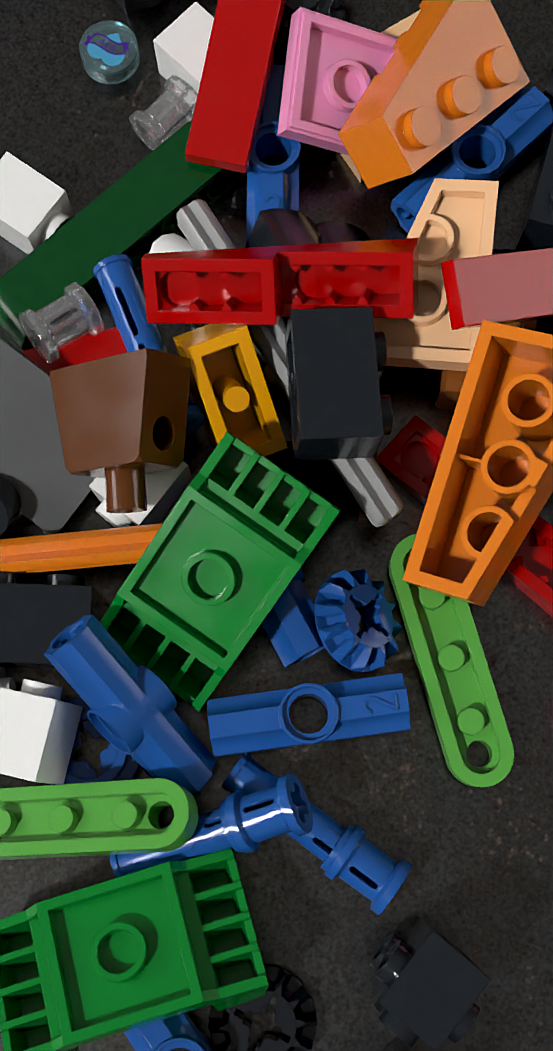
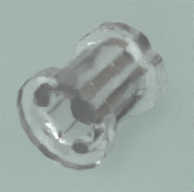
(166, 113)
(61, 322)

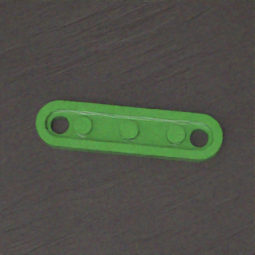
(453, 676)
(94, 819)

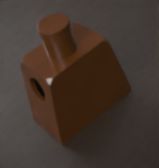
(123, 420)

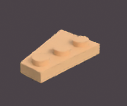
(451, 224)

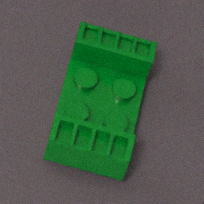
(216, 568)
(128, 955)

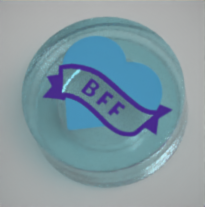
(109, 52)

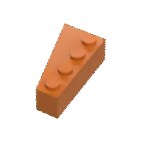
(491, 468)

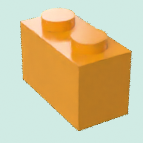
(231, 386)

